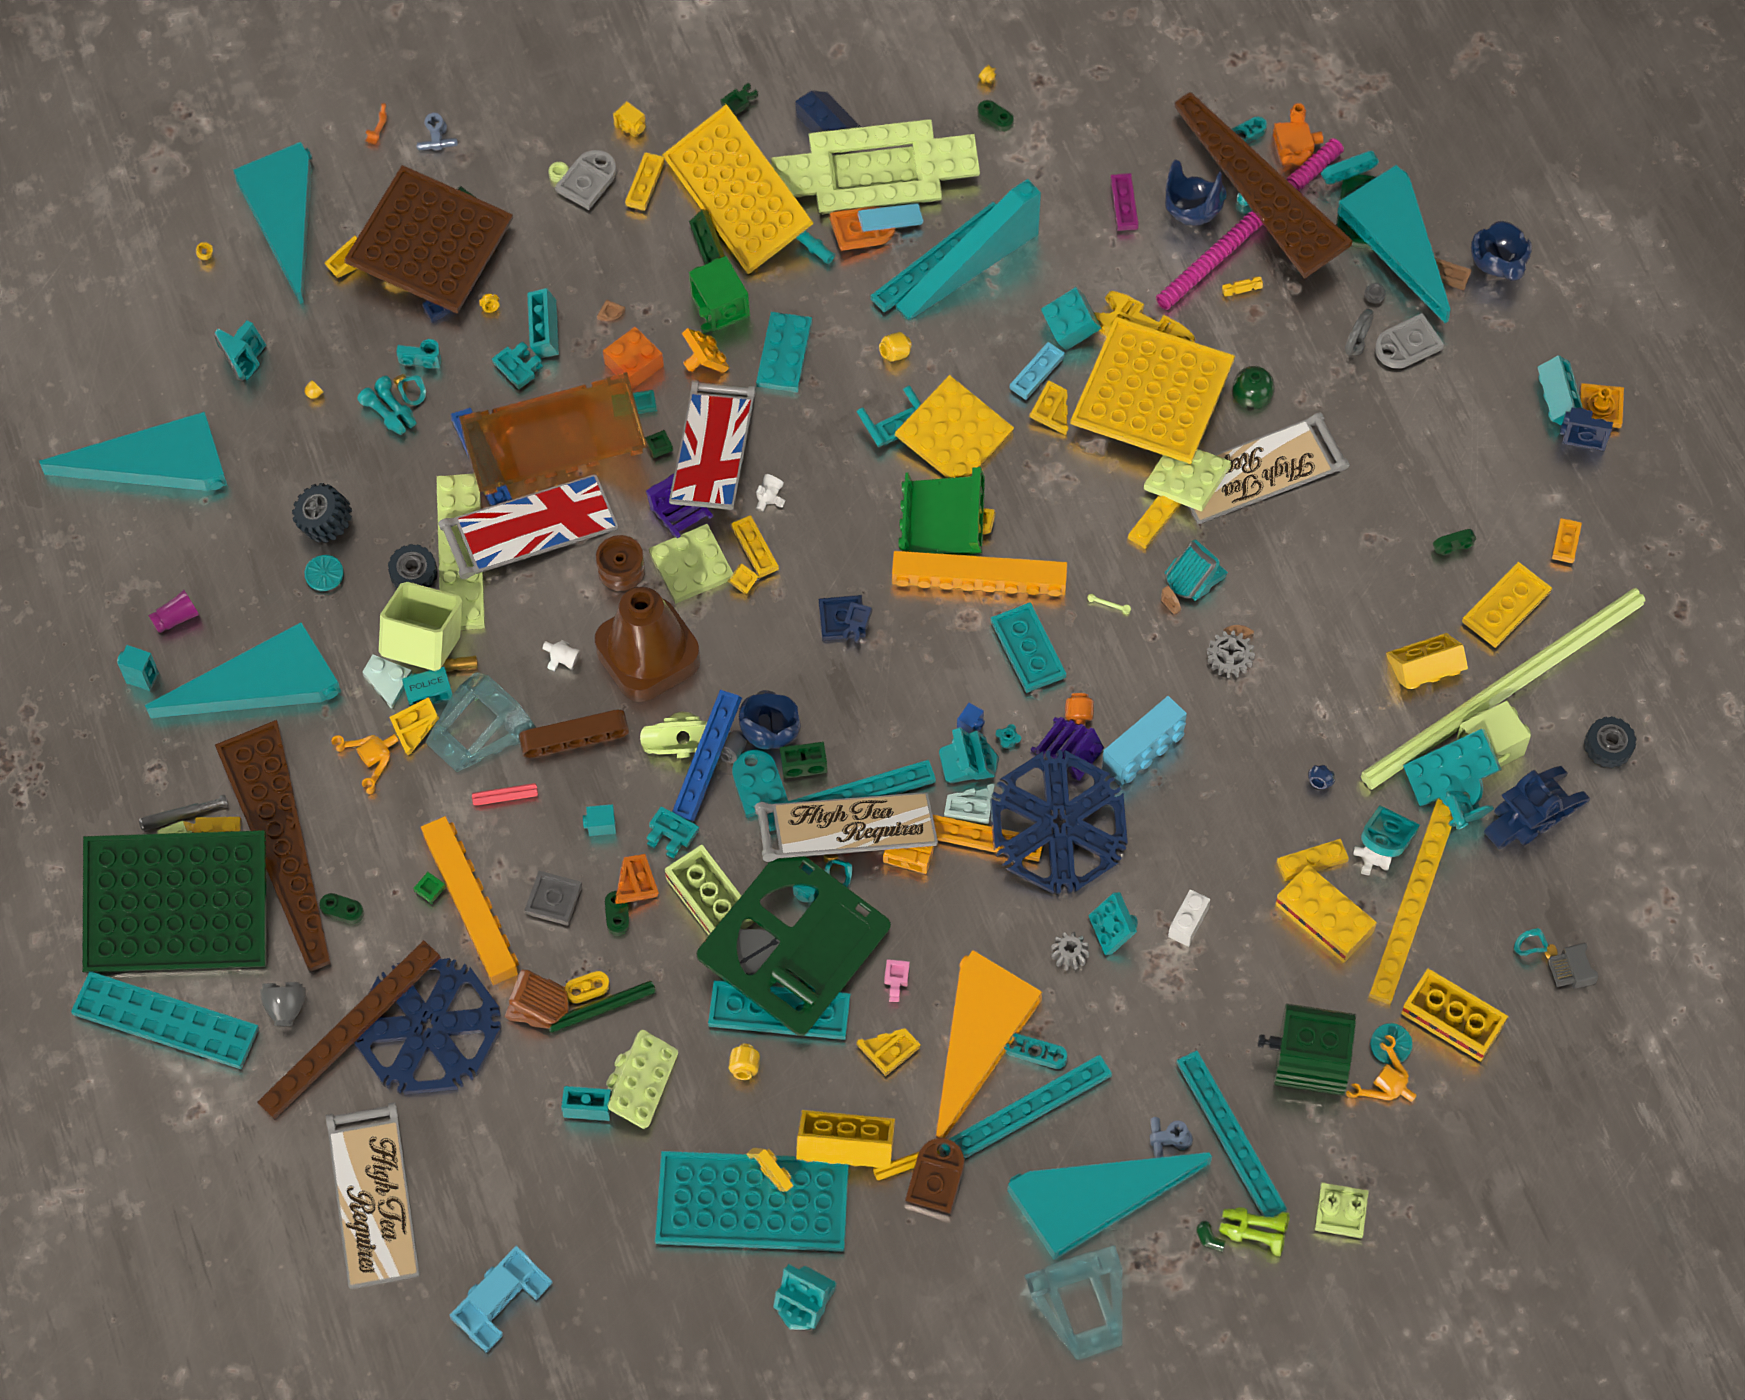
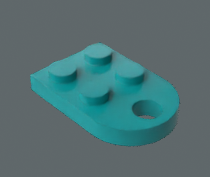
(757, 782)
(1388, 832)

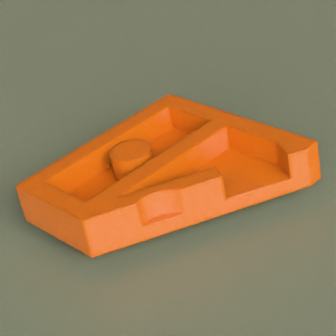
(635, 880)

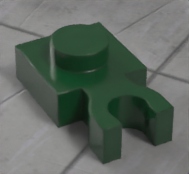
(737, 100)

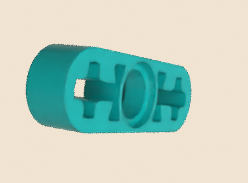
(1248, 126)
(1350, 167)
(1030, 1042)

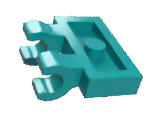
(512, 366)
(674, 827)

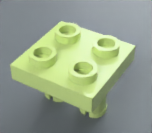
(1341, 1210)

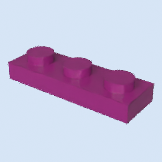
(1124, 202)

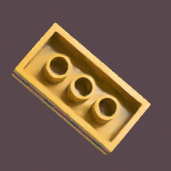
(1326, 913)
(1454, 1014)

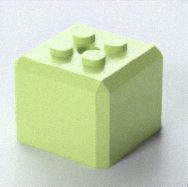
(412, 626)

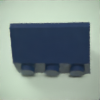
(823, 113)

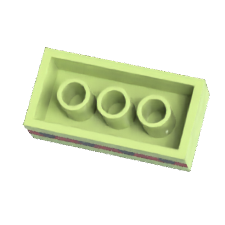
(703, 888)

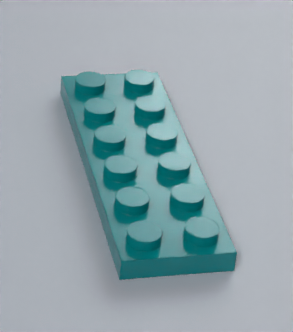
(735, 1011)

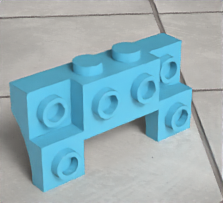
(494, 1293)

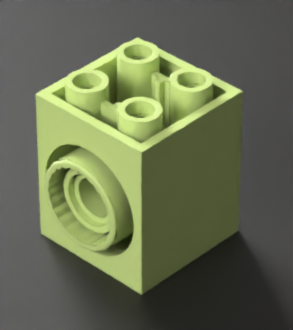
(1504, 730)

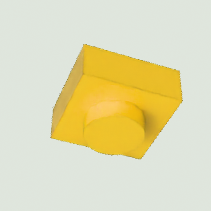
(743, 578)

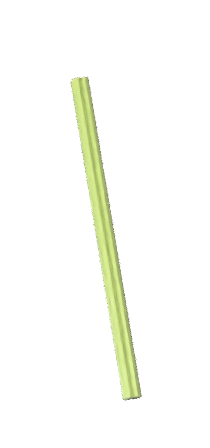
(1503, 688)

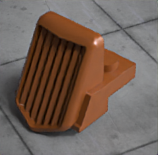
(537, 1000)

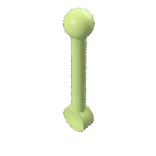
(1126, 609)

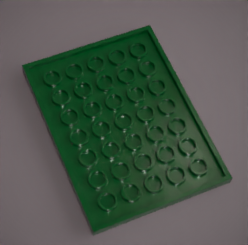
(174, 901)

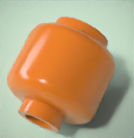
(1079, 708)

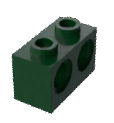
(803, 760)

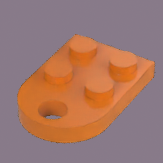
(850, 233)

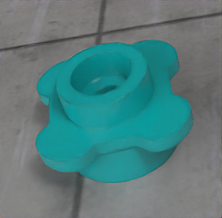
(1012, 740)

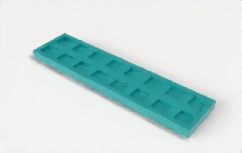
(165, 1020)

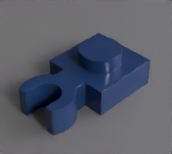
(857, 617)

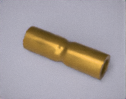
(461, 663)

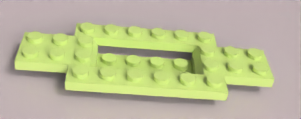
(877, 176)

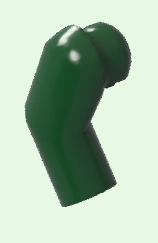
(1207, 1238)

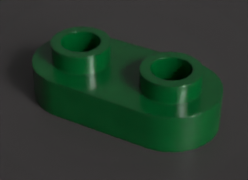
(994, 114)
(1448, 543)
(340, 908)
(615, 912)

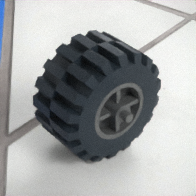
(322, 512)

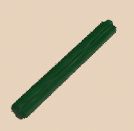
(604, 1005)

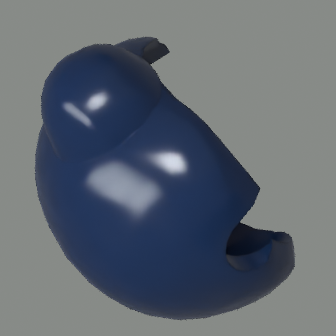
(1501, 250)
(769, 720)

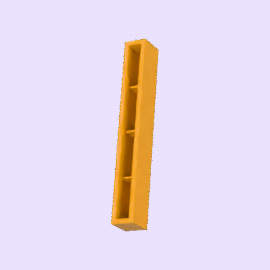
(979, 573)
(470, 903)

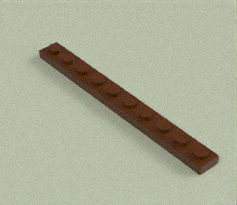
(348, 1029)

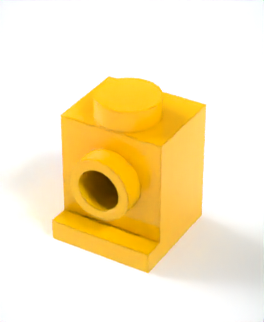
(629, 119)

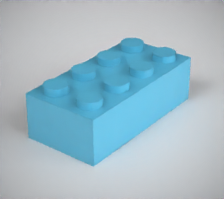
(1144, 741)

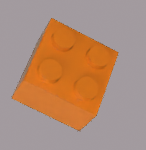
(633, 355)

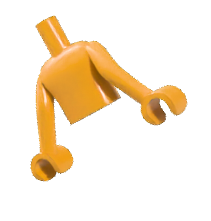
(371, 751)
(1391, 1081)

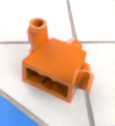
(1294, 139)

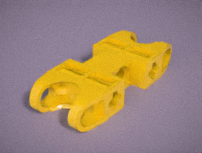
(1124, 309)

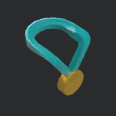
(401, 379)
(833, 858)
(1550, 950)

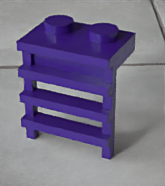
(658, 500)
(1083, 743)

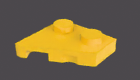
(889, 1050)

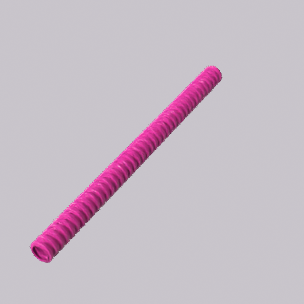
(1243, 229)

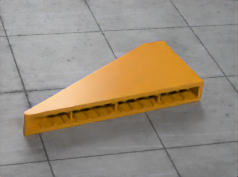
(987, 1013)

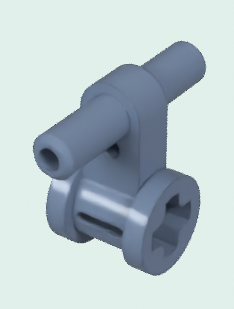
(436, 134)
(1170, 1136)

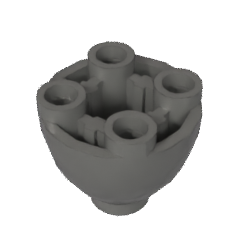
(283, 1002)

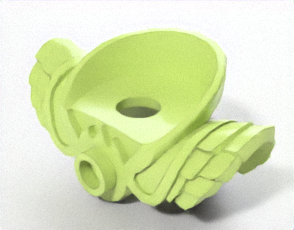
(663, 736)

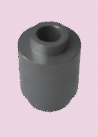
(733, 746)

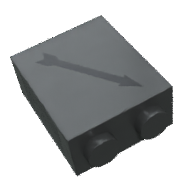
(754, 949)

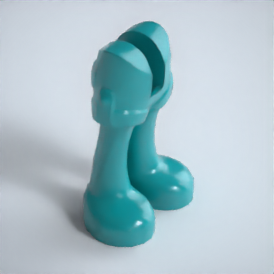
(382, 388)

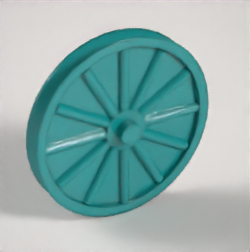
(324, 572)
(1402, 1046)

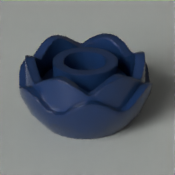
(1321, 777)

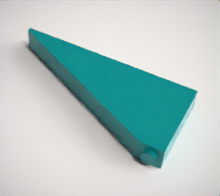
(279, 198)
(1392, 225)
(995, 236)
(164, 456)
(271, 674)
(1081, 1201)

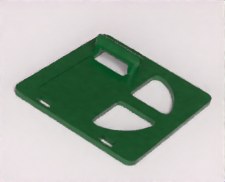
(819, 949)

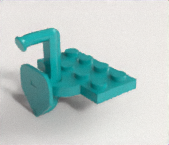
(1455, 776)

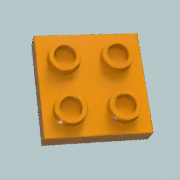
(704, 351)
(1604, 402)

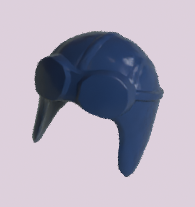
(1193, 198)

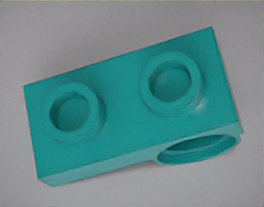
(419, 356)

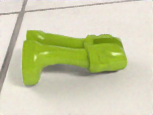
(1236, 1233)

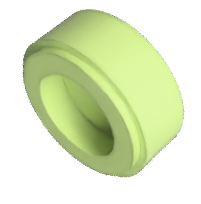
(557, 171)

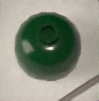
(1253, 387)

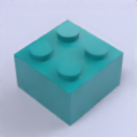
(1071, 318)

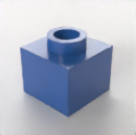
(971, 719)

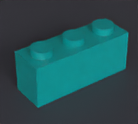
(543, 323)
(1559, 387)

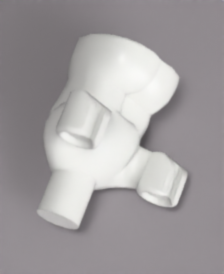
(767, 492)
(562, 653)
(1371, 858)

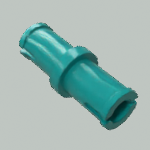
(816, 247)

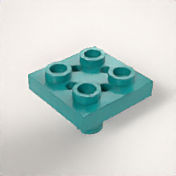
(1117, 922)

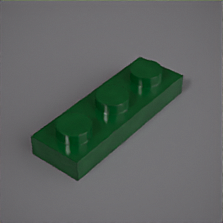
(706, 237)

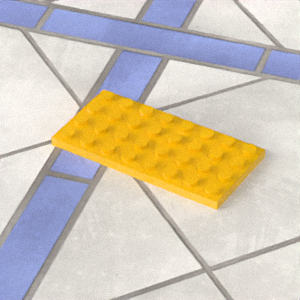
(738, 189)

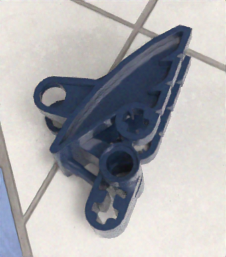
(1533, 807)

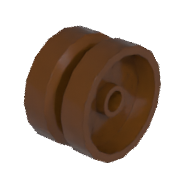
(620, 563)

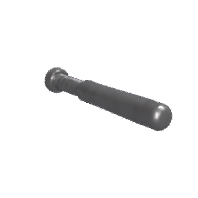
(167, 817)

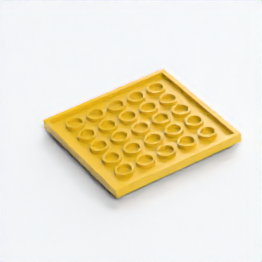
(1153, 390)

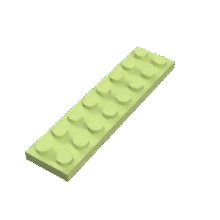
(457, 497)

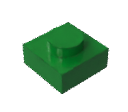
(429, 887)

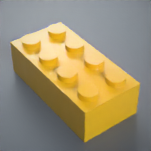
(845, 1139)

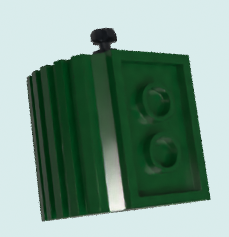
(1313, 1049)

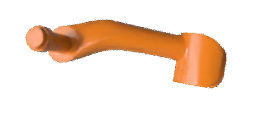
(373, 136)

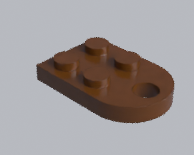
(936, 1177)

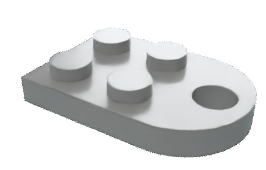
(586, 179)
(1408, 342)

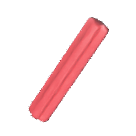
(504, 794)

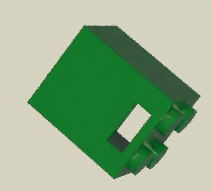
(718, 294)

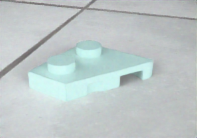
(386, 678)
(970, 805)

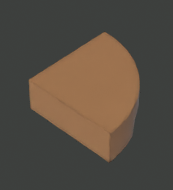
(610, 311)
(1170, 600)
(1247, 632)

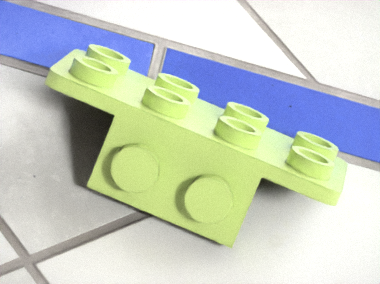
(640, 1078)

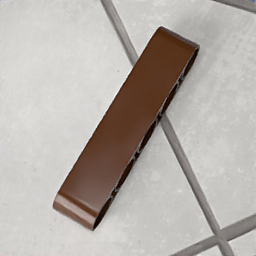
(573, 733)

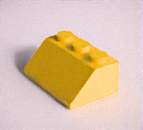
(1428, 660)

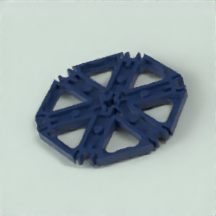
(1071, 831)
(437, 1040)

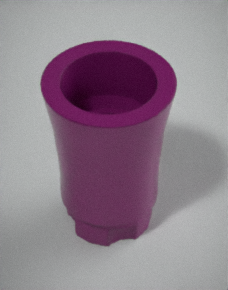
(173, 612)

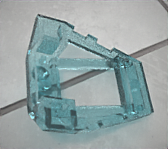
(495, 698)
(1072, 1270)

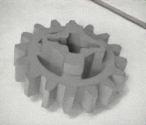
(1229, 664)

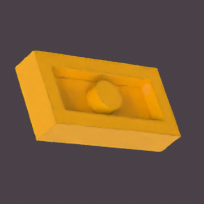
(1566, 540)

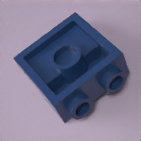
(1583, 431)

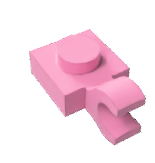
(896, 976)

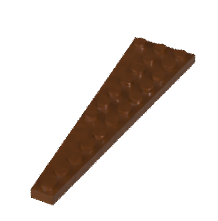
(1290, 217)
(266, 797)

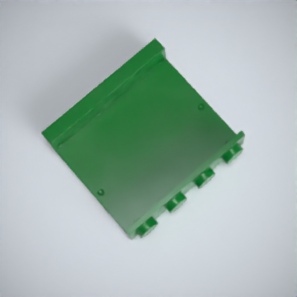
(943, 514)

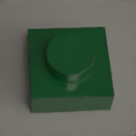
(659, 443)

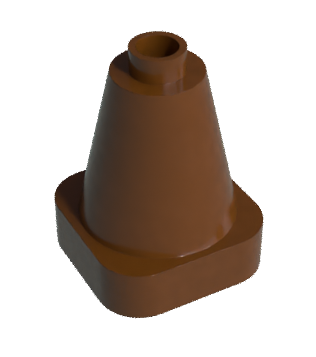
(646, 646)

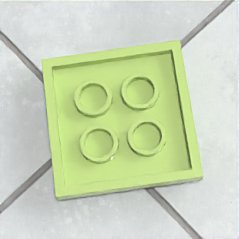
(1186, 482)
(691, 563)

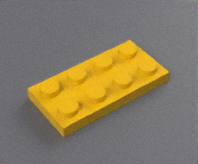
(1507, 604)

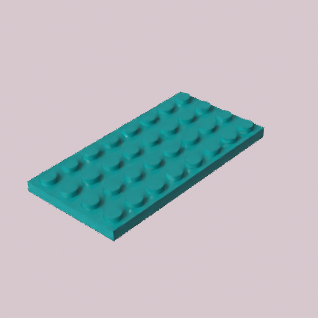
(734, 1204)

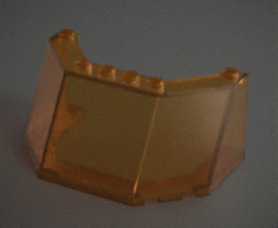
(552, 433)

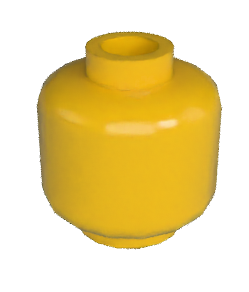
(895, 346)
(744, 1061)

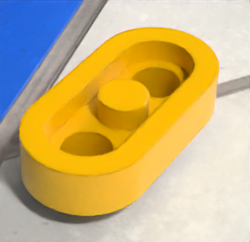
(585, 985)

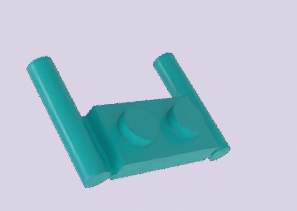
(885, 430)

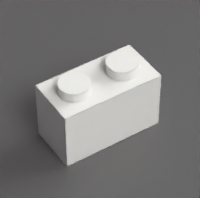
(1189, 918)

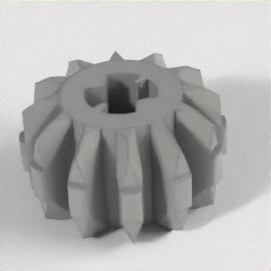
(1066, 958)

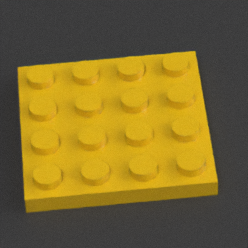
(954, 430)

